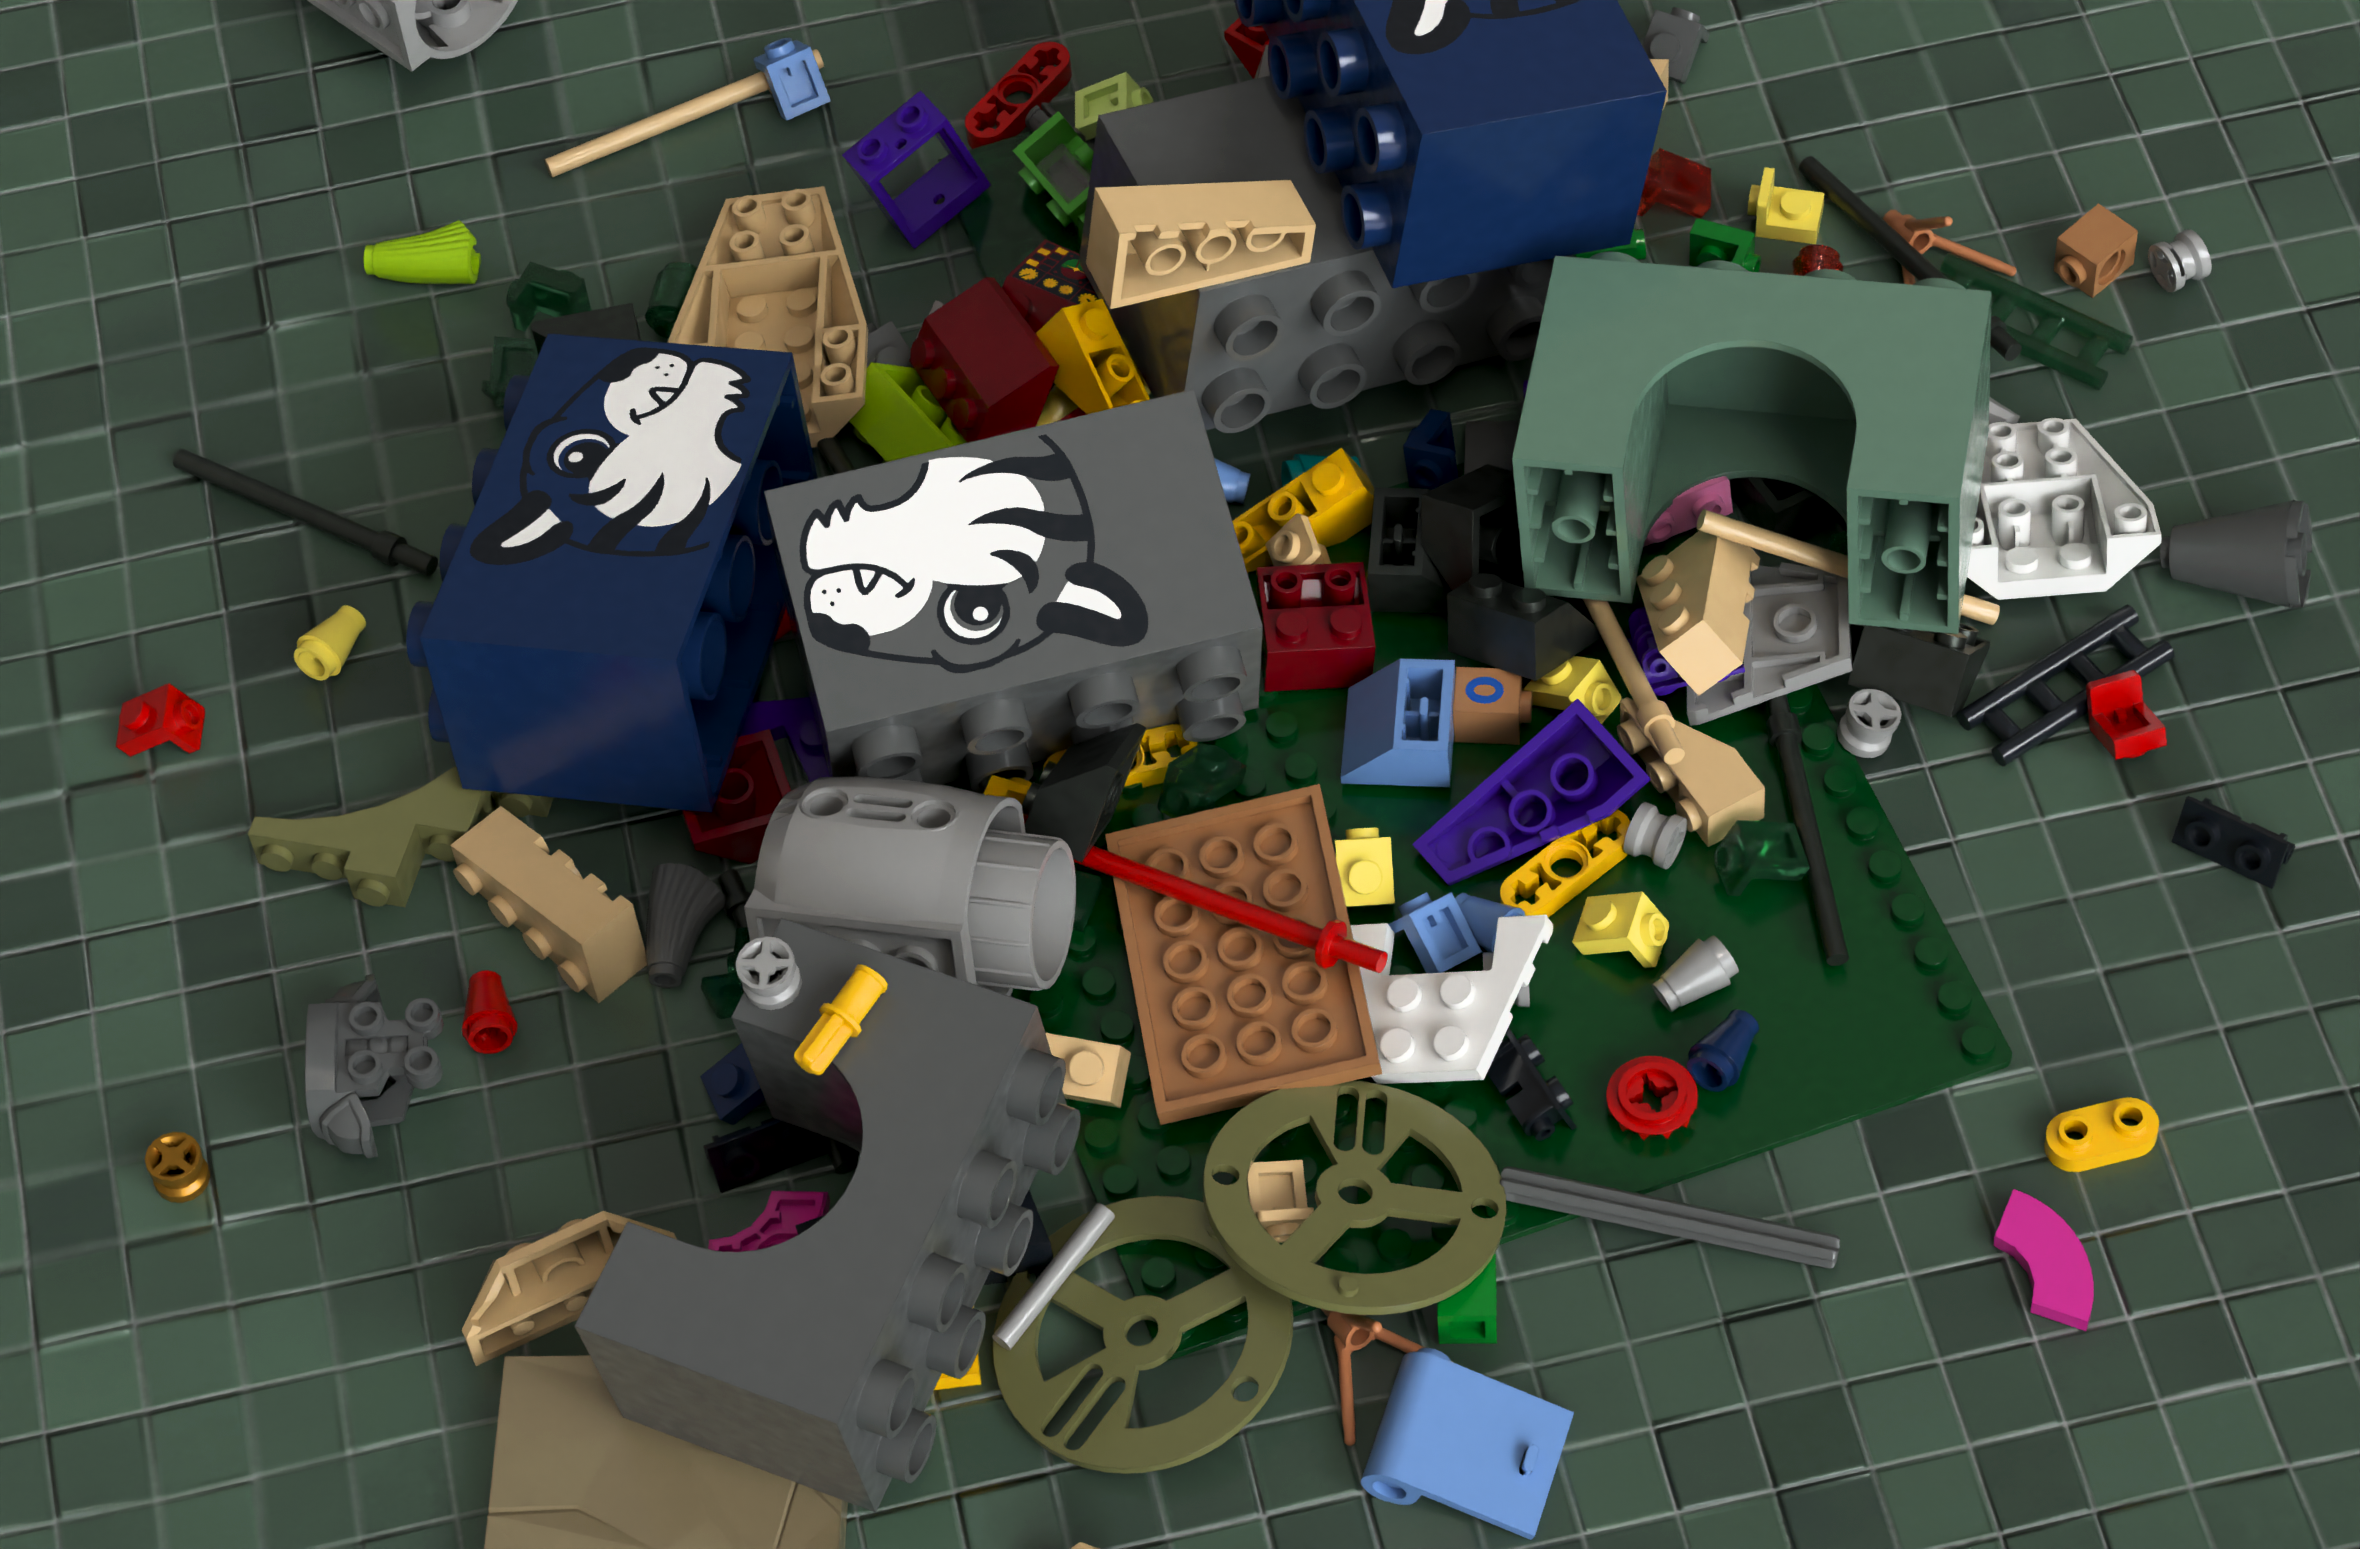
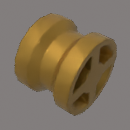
(178, 1152)

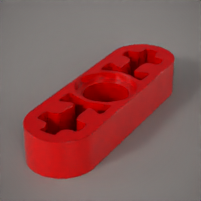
(1020, 77)

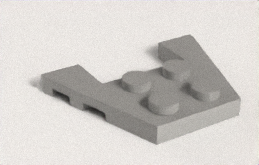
(1793, 640)

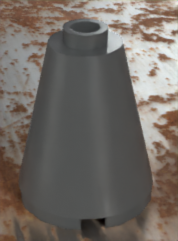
(2246, 553)

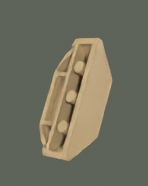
(541, 1285)

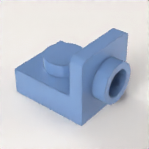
(792, 77)
(1437, 932)

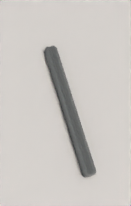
(1670, 1217)

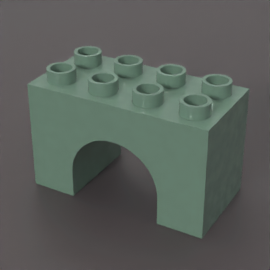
(1738, 373)

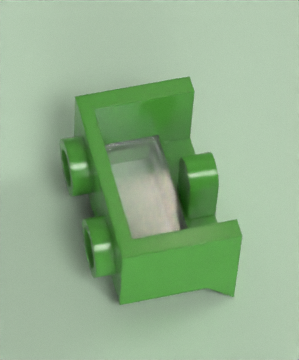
(1060, 164)

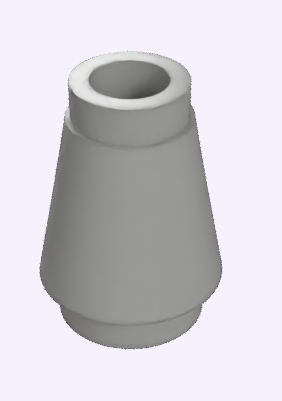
(1696, 973)

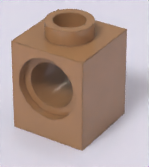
(2095, 250)

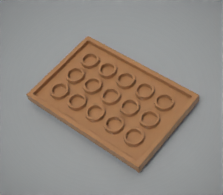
(1226, 1003)

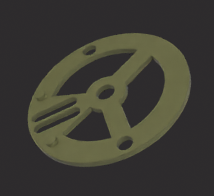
(1292, 1266)
(1162, 1446)

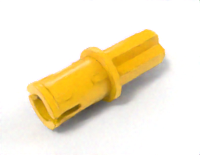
(840, 1020)

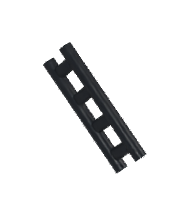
(2059, 713)

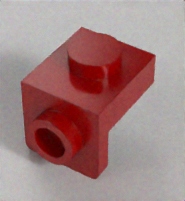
(160, 717)
(2121, 717)

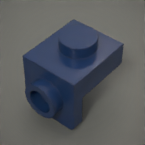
(1431, 452)
(733, 1086)

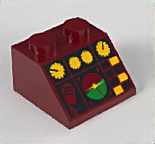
(1047, 283)

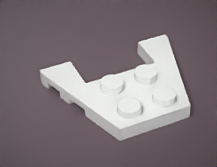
(1447, 1021)

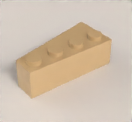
(1193, 236)
(551, 904)

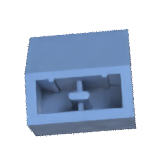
(1401, 725)

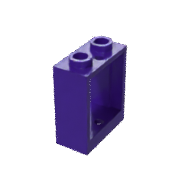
(953, 178)

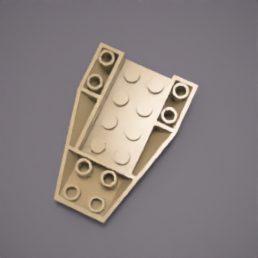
(784, 285)

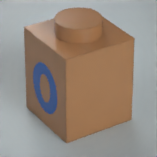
(1489, 706)

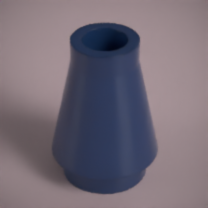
(1720, 1055)

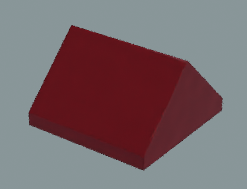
(745, 802)

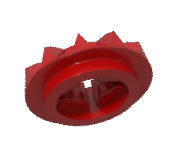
(1665, 1079)

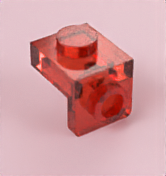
(1676, 184)

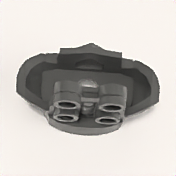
(354, 1053)

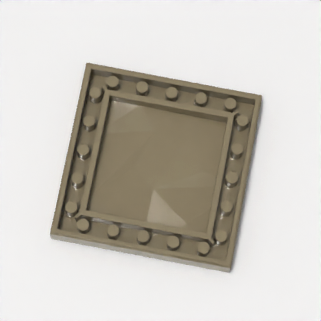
(590, 1479)

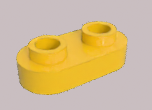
(2104, 1134)

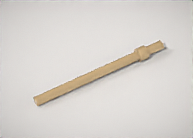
(661, 122)
(1812, 555)
(1652, 713)

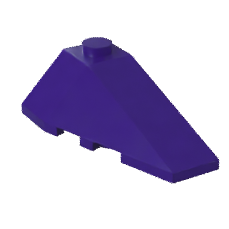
(1545, 791)

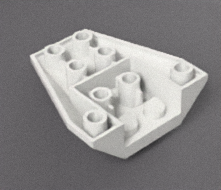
(2055, 514)

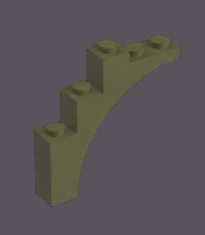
(385, 844)

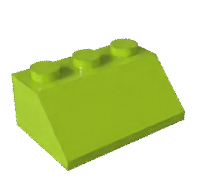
(902, 415)

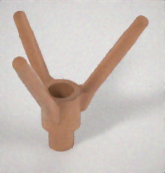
(1919, 235)
(1351, 1334)

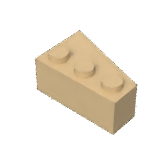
(1698, 606)

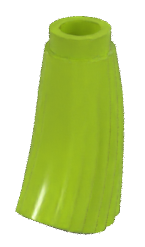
(427, 258)

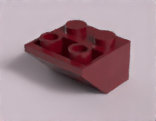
(1314, 626)

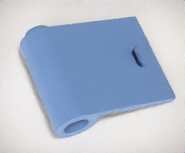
(1463, 1443)

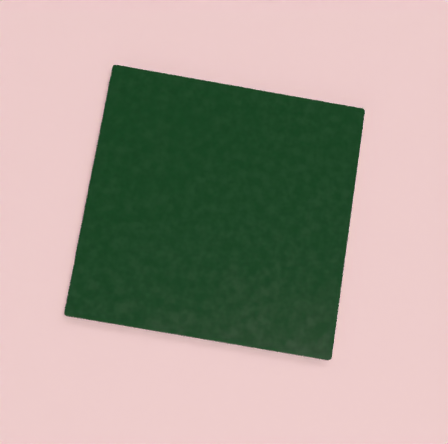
(1828, 1037)

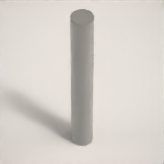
(1053, 1276)

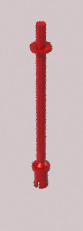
(1329, 943)

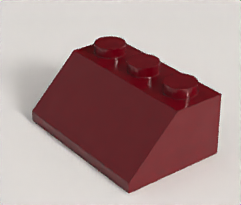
(984, 363)

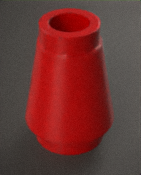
(488, 1014)

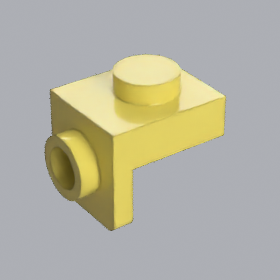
(1577, 679)
(1365, 868)
(1621, 925)

